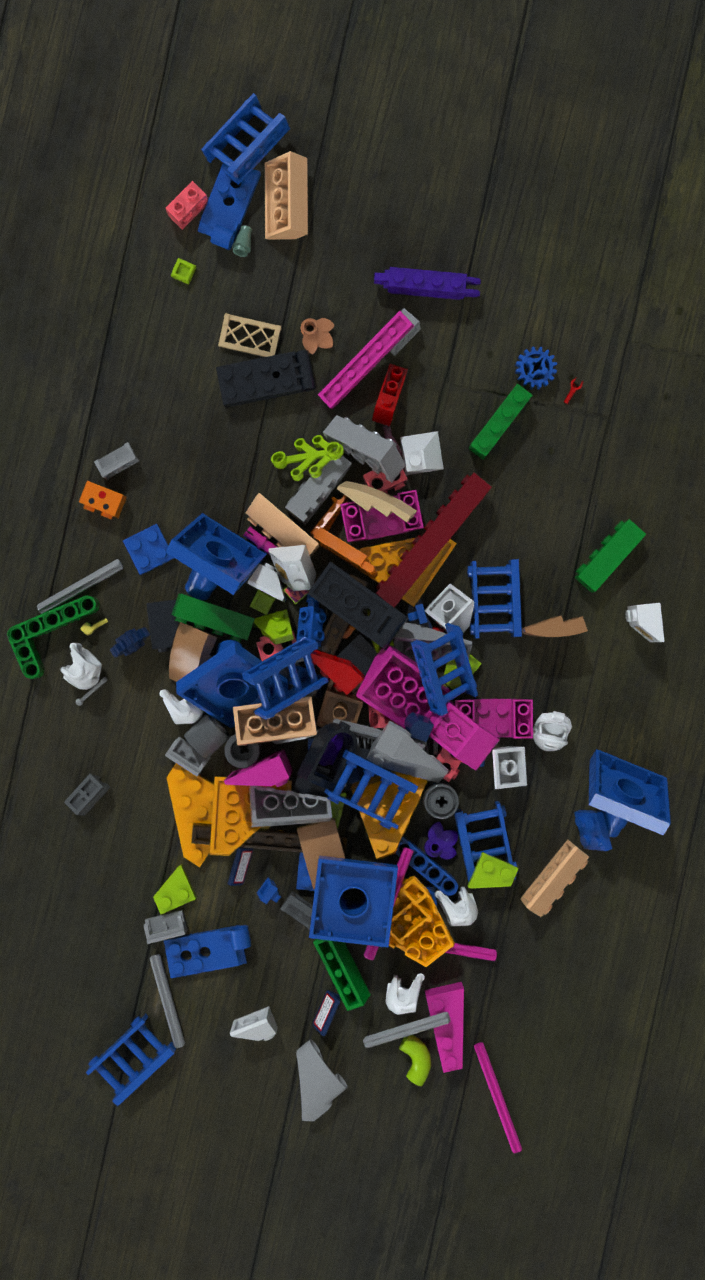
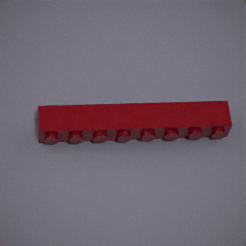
(433, 540)

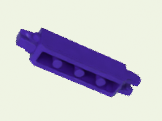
(427, 283)

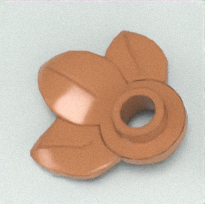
(319, 336)

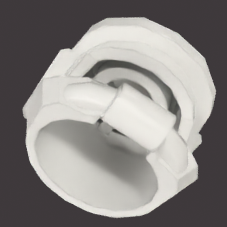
(85, 669)
(181, 711)
(551, 731)
(461, 912)
(403, 1000)

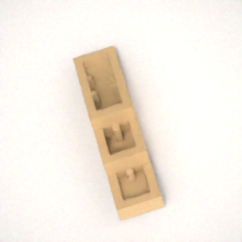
(370, 497)

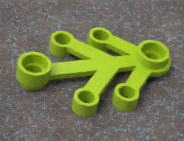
(331, 451)

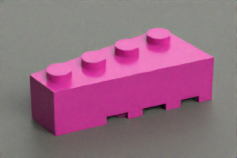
(448, 1036)

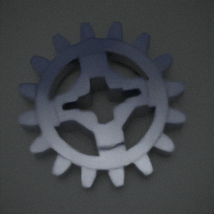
(130, 642)

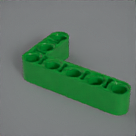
(46, 626)

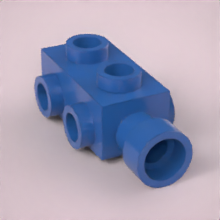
(311, 621)

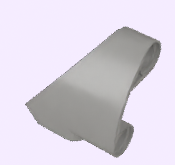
(317, 1082)

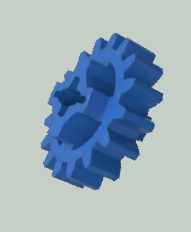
(529, 363)

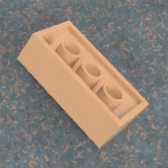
(286, 197)
(278, 525)
(289, 723)
(554, 878)

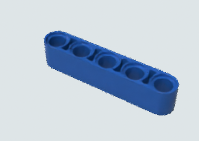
(428, 864)

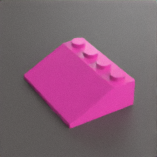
(395, 686)
(264, 772)

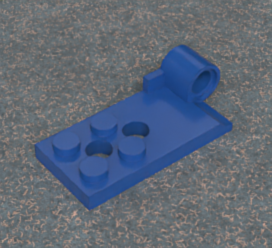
(225, 221)
(225, 945)

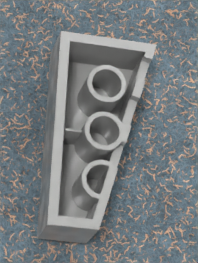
(366, 446)
(316, 490)
(282, 807)

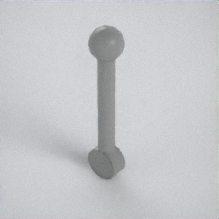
(79, 701)

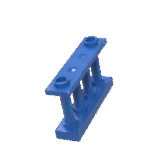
(256, 150)
(511, 588)
(272, 667)
(428, 668)
(387, 778)
(467, 838)
(135, 1078)

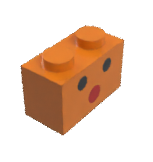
(102, 499)

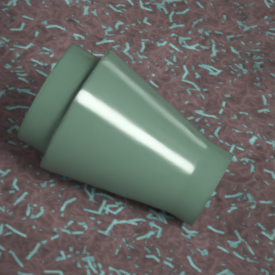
(242, 243)

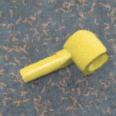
(88, 629)

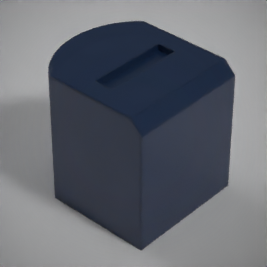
(418, 726)

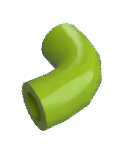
(420, 1059)

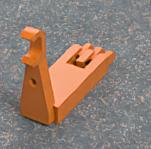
(336, 545)

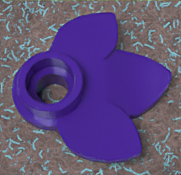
(332, 750)
(443, 840)

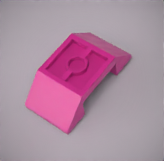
(372, 524)
(501, 716)
(462, 736)

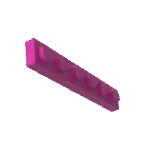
(366, 360)

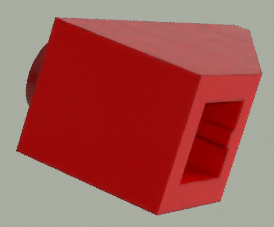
(389, 395)
(339, 670)

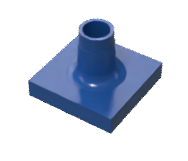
(214, 556)
(220, 685)
(628, 794)
(358, 921)

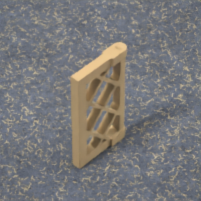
(254, 351)

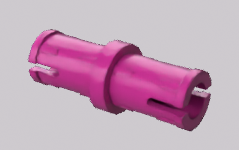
(259, 540)

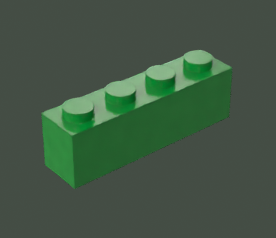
(500, 421)
(610, 555)
(213, 617)
(343, 972)

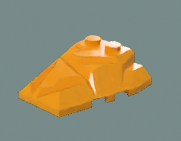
(418, 924)

